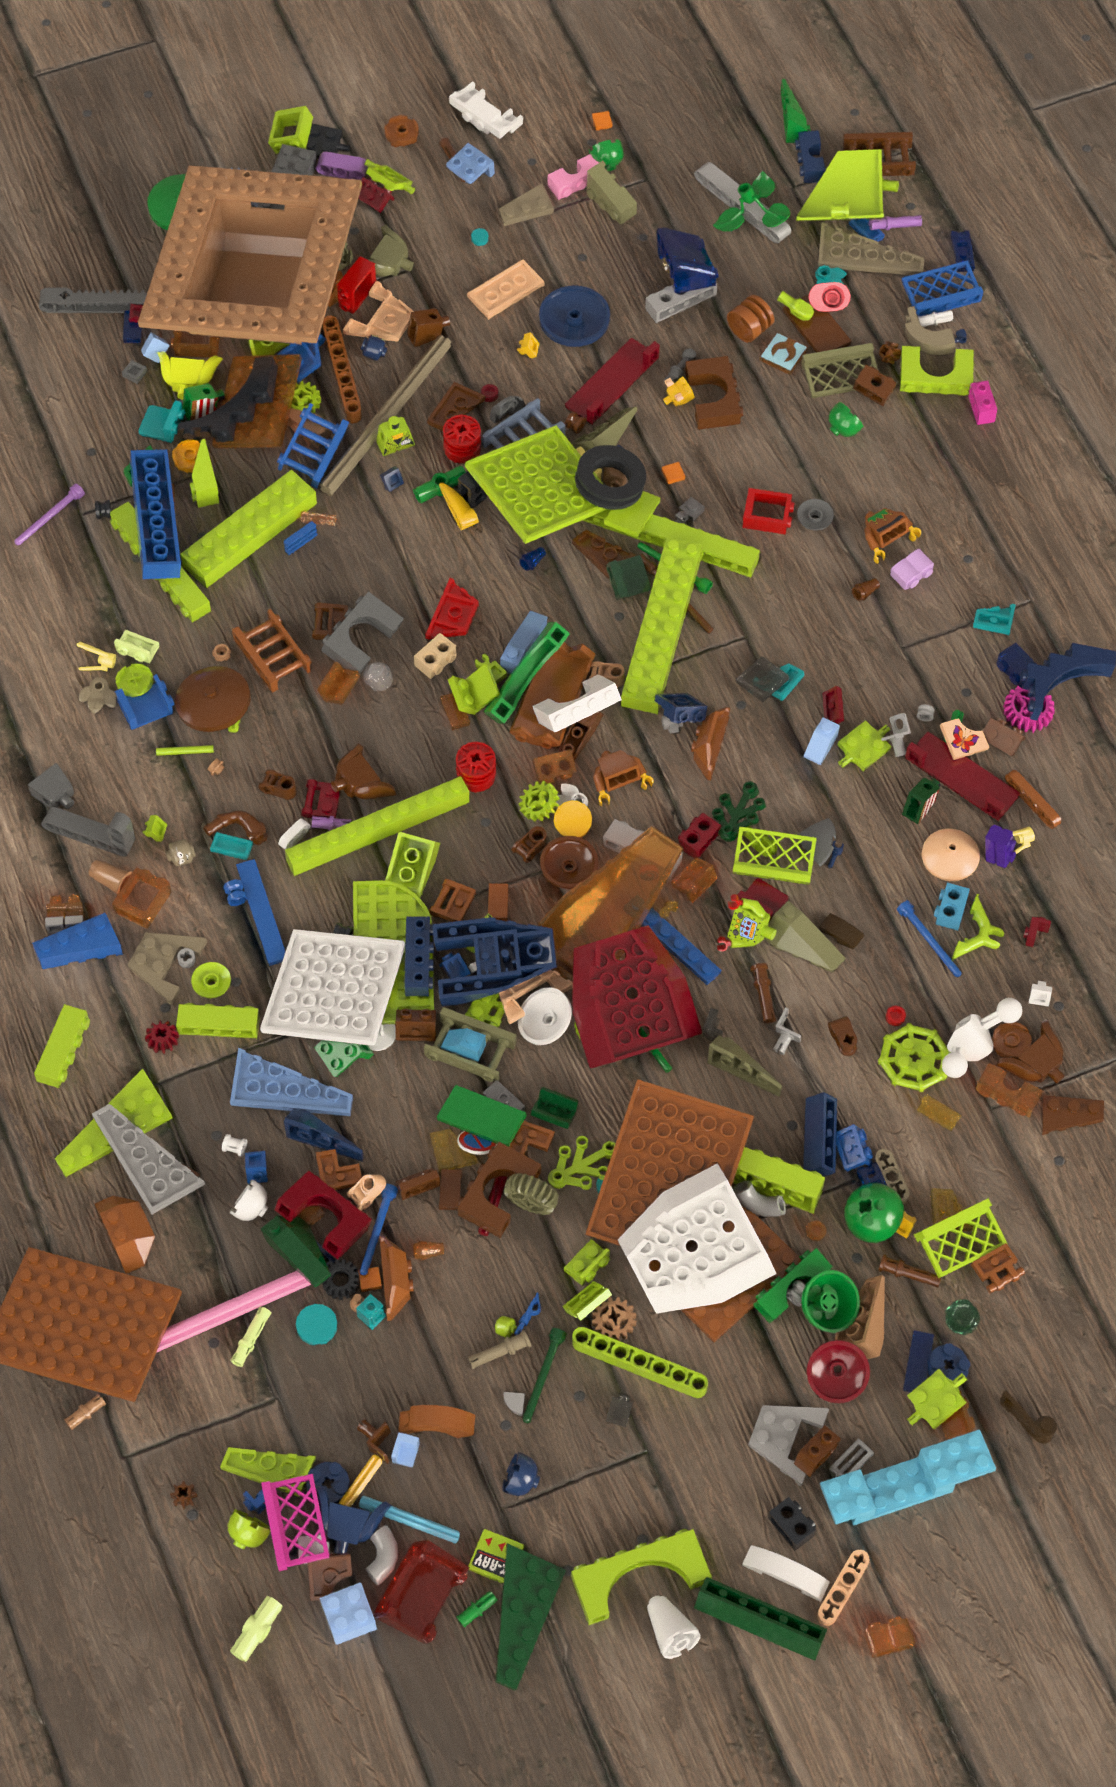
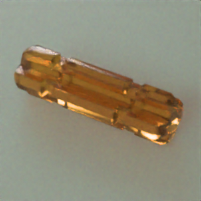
(318, 518)

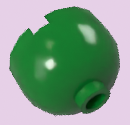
(608, 152)
(843, 421)

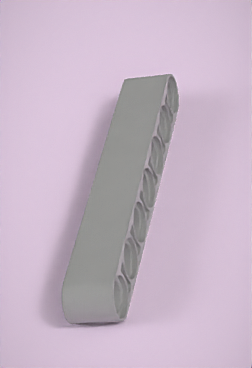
(727, 191)

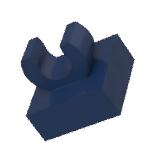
(392, 478)

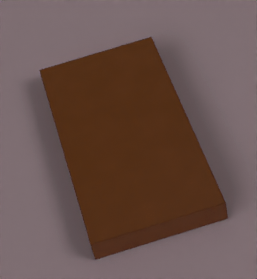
(820, 331)

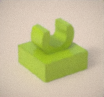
(155, 828)

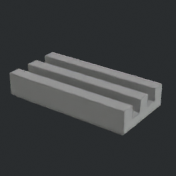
(833, 1468)

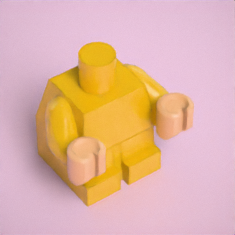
(678, 392)

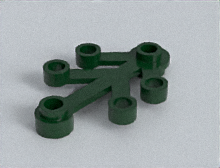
(730, 830)

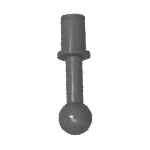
(677, 371)

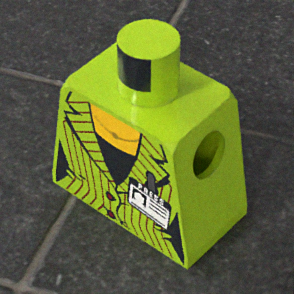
(394, 436)

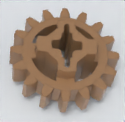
(605, 1321)

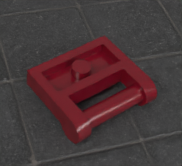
(327, 802)

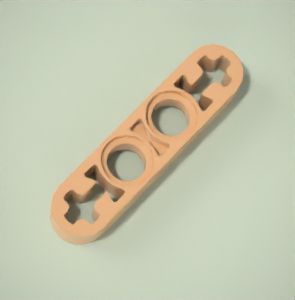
(843, 1587)

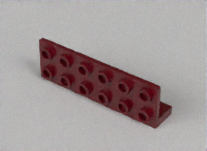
(613, 380)
(962, 776)

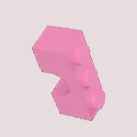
(564, 184)

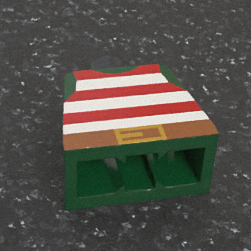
(925, 792)

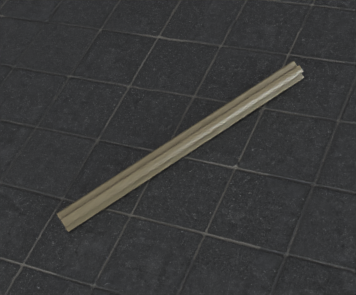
(389, 409)

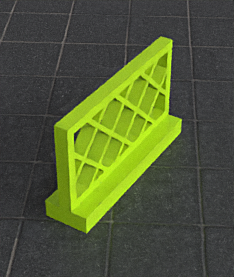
(768, 871)
(958, 1220)

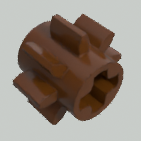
(890, 352)
(185, 1489)

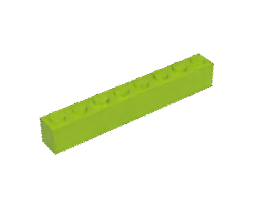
(181, 590)

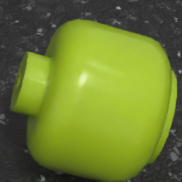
(505, 1326)

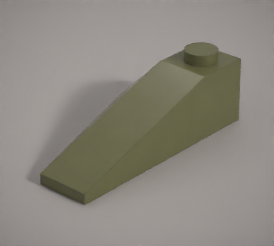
(608, 432)
(803, 939)
(734, 1060)

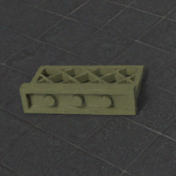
(835, 357)

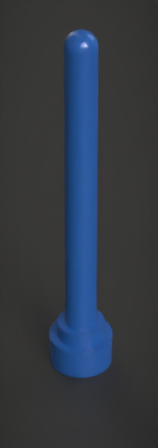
(906, 910)
(388, 1194)

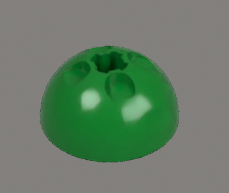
(881, 1217)
(839, 1299)

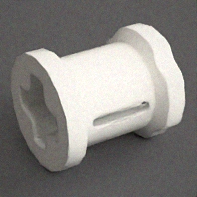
(234, 1145)

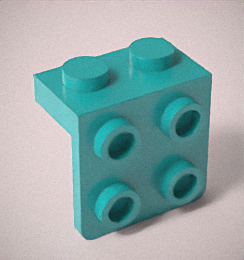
(162, 422)

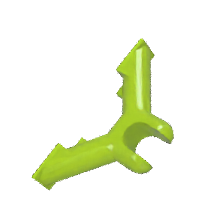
(985, 930)

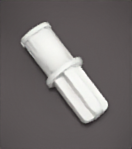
(935, 318)

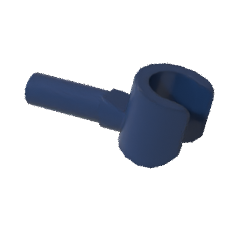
(961, 336)
(836, 851)

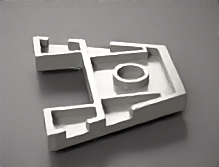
(777, 1431)

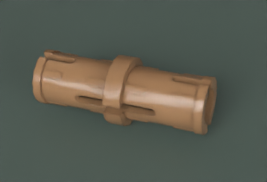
(85, 1412)

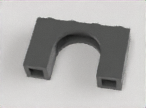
(369, 611)

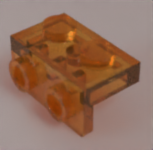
(337, 684)

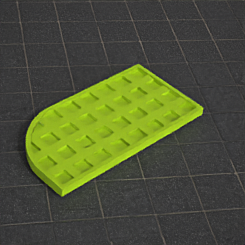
(381, 913)

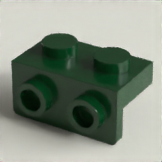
(555, 1108)

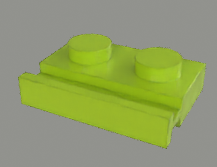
(587, 1300)

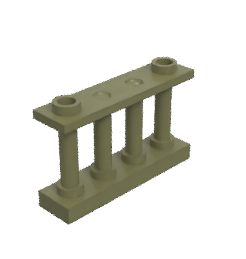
(454, 1019)

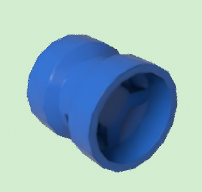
(235, 892)

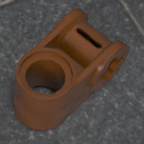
(276, 782)
(528, 847)
(844, 1035)

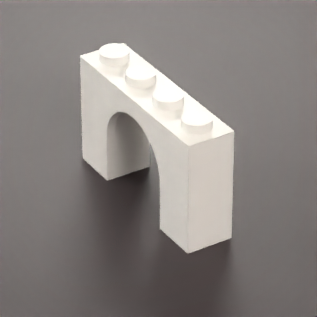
(599, 695)

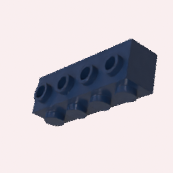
(418, 956)
(820, 1134)

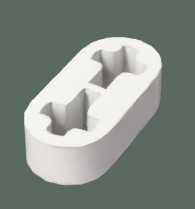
(294, 834)

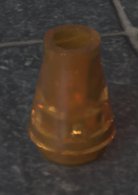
(425, 1250)

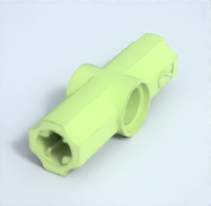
(256, 1628)

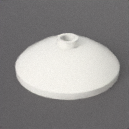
(539, 1010)

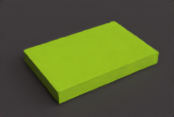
(633, 518)

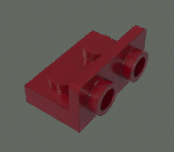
(374, 195)

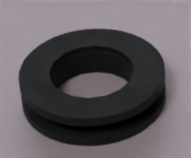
(616, 458)

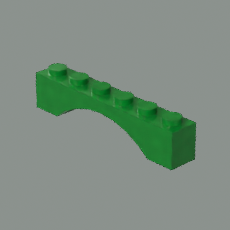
(511, 691)

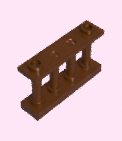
(885, 141)

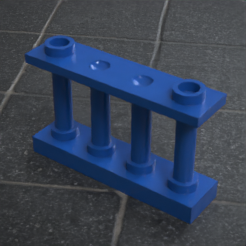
(331, 446)

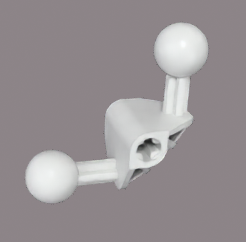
(972, 1037)

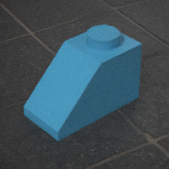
(465, 1043)

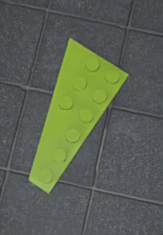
(136, 1102)

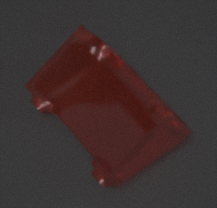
(420, 1590)

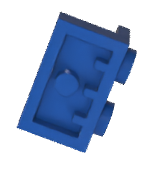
(853, 1147)

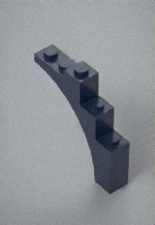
(1077, 662)

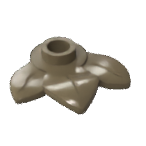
(98, 697)

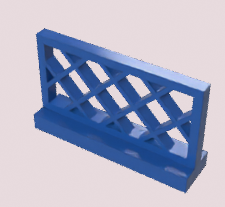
(950, 300)

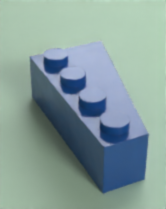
(78, 943)

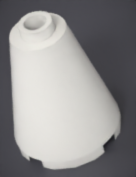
(671, 1627)

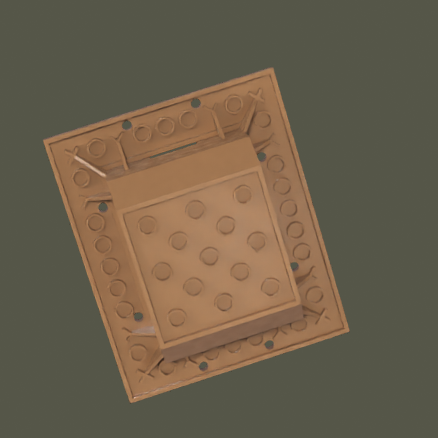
(250, 267)

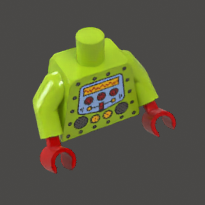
(747, 925)

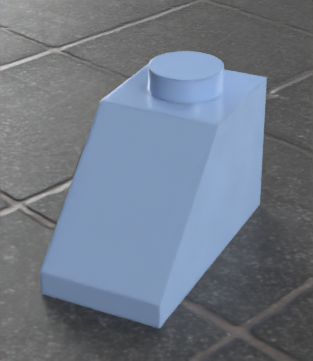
(822, 741)

